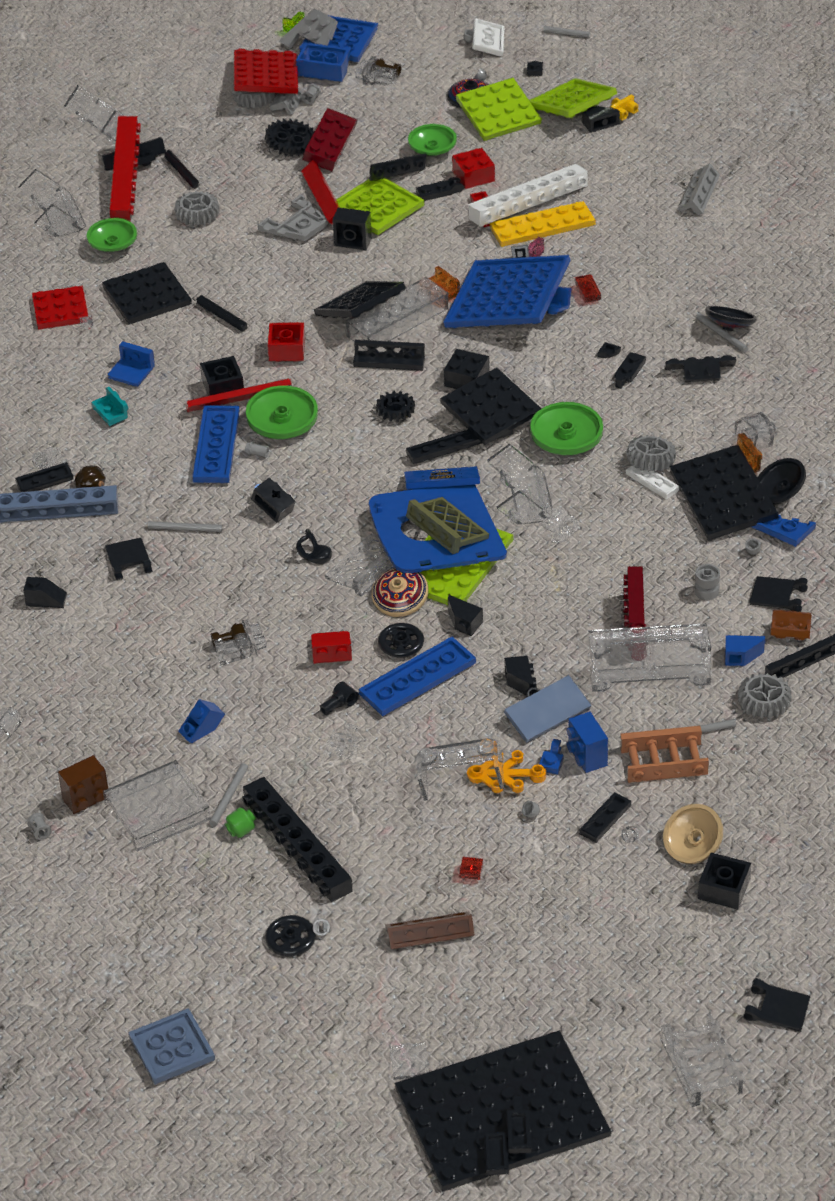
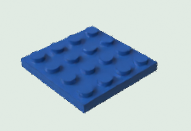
(352, 35)

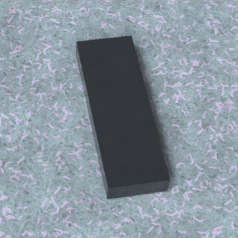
(44, 478)
(605, 817)

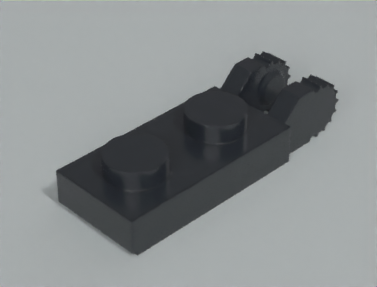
(440, 189)

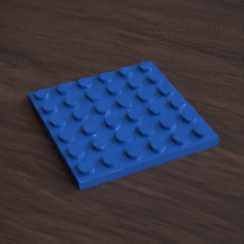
(507, 291)

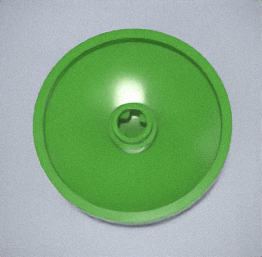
(281, 412)
(566, 428)

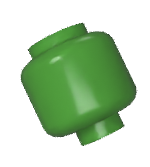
(240, 822)

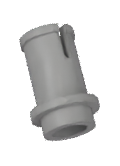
(256, 449)

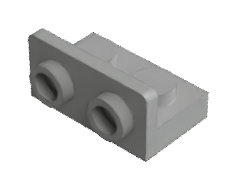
(286, 101)

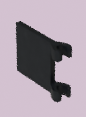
(128, 554)
(777, 592)
(779, 1006)

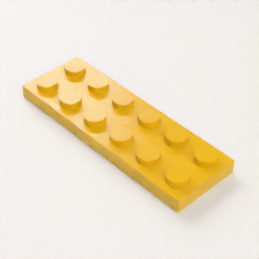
(542, 223)

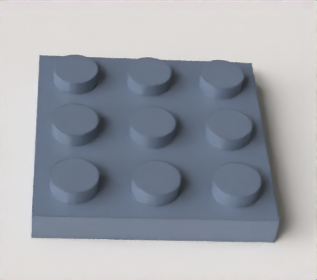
(171, 1046)

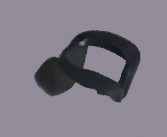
(320, 554)

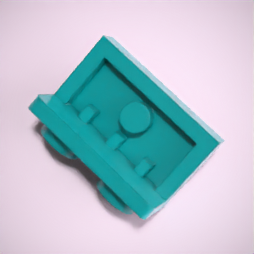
(111, 407)

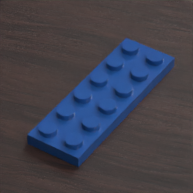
(216, 444)
(417, 676)

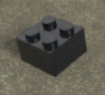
(352, 228)
(464, 367)
(221, 375)
(724, 881)

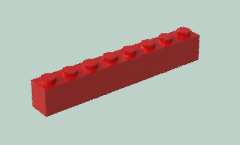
(124, 167)

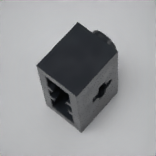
(273, 500)

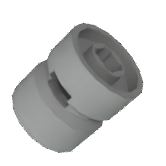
(707, 582)

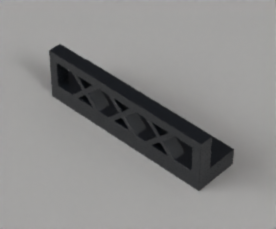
(389, 359)

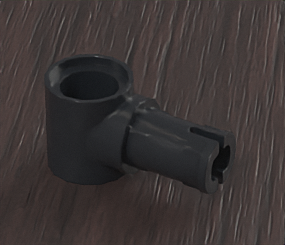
(342, 695)

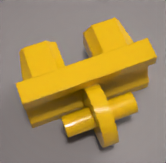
(625, 106)

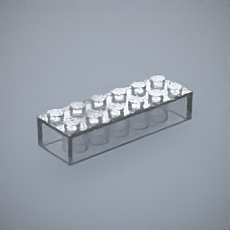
(400, 313)

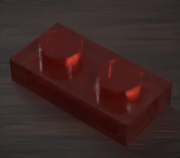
(588, 288)

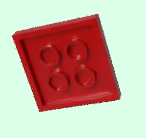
(59, 307)

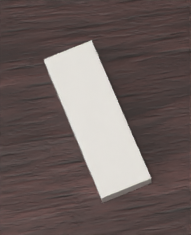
(653, 481)

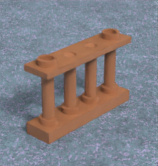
(663, 739)

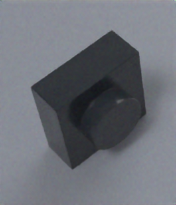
(534, 68)

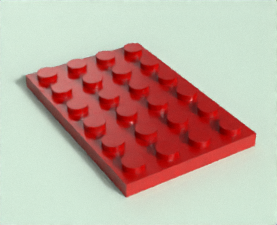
(265, 71)

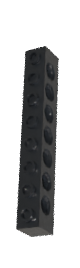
(297, 839)

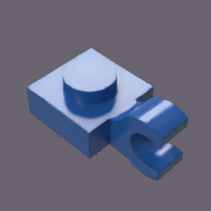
(552, 760)

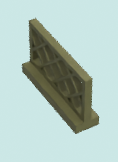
(442, 530)

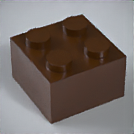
(83, 784)

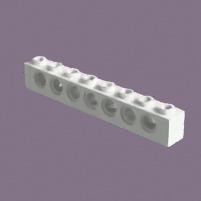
(527, 195)

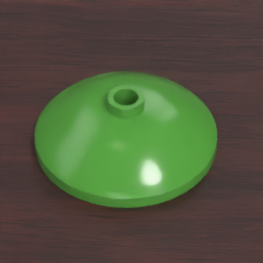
(432, 139)
(112, 234)

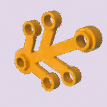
(482, 773)

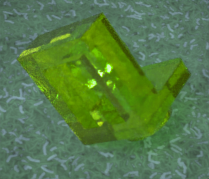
(289, 23)

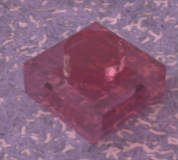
(536, 247)

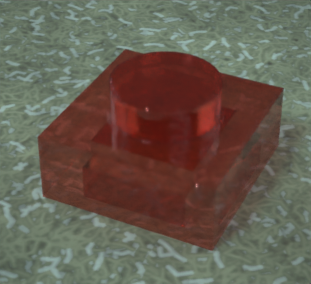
(471, 868)

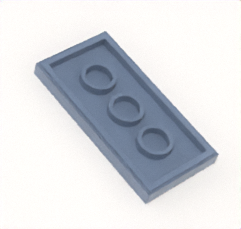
(547, 709)

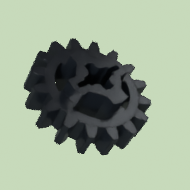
(395, 406)

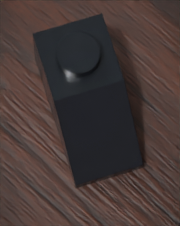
(600, 118)
(43, 593)
(464, 615)

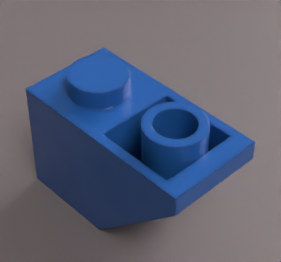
(743, 649)
(201, 721)

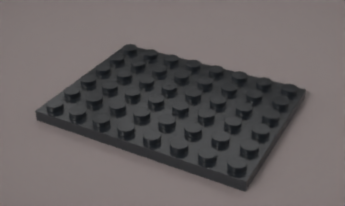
(472, 1097)

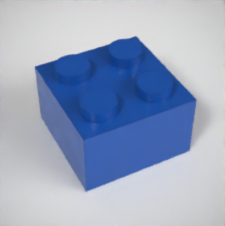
(587, 742)

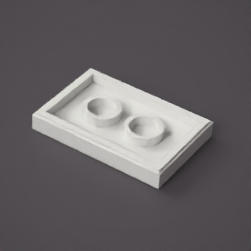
(488, 37)

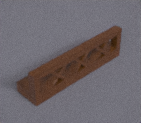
(430, 930)

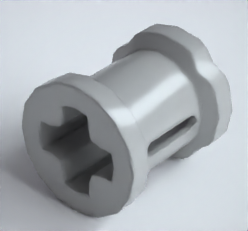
(310, 98)
(39, 826)

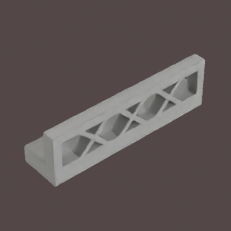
(699, 189)

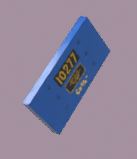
(442, 477)

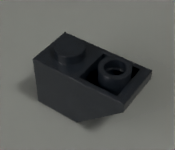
(519, 673)

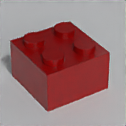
(473, 168)
(286, 341)

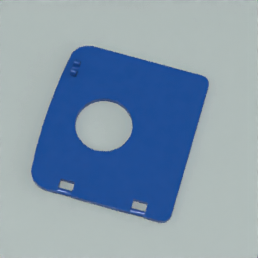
(407, 555)

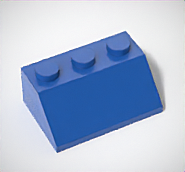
(323, 62)

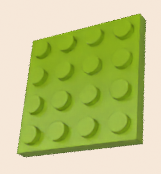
(572, 97)
(498, 109)
(384, 200)

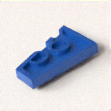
(786, 530)

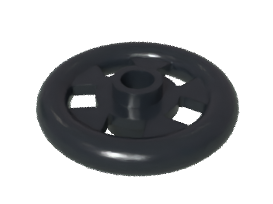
(401, 640)
(288, 940)

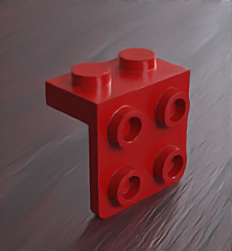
(331, 647)

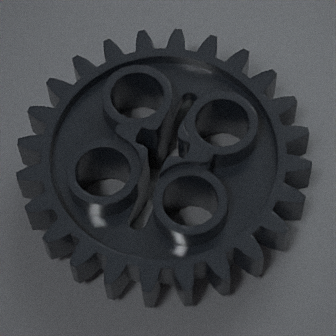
(288, 136)

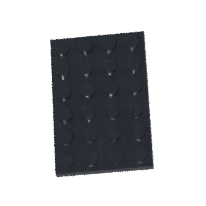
(723, 492)

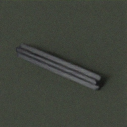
(181, 169)
(222, 313)

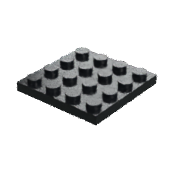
(146, 293)
(360, 299)
(490, 405)

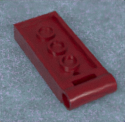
(329, 139)
(635, 597)

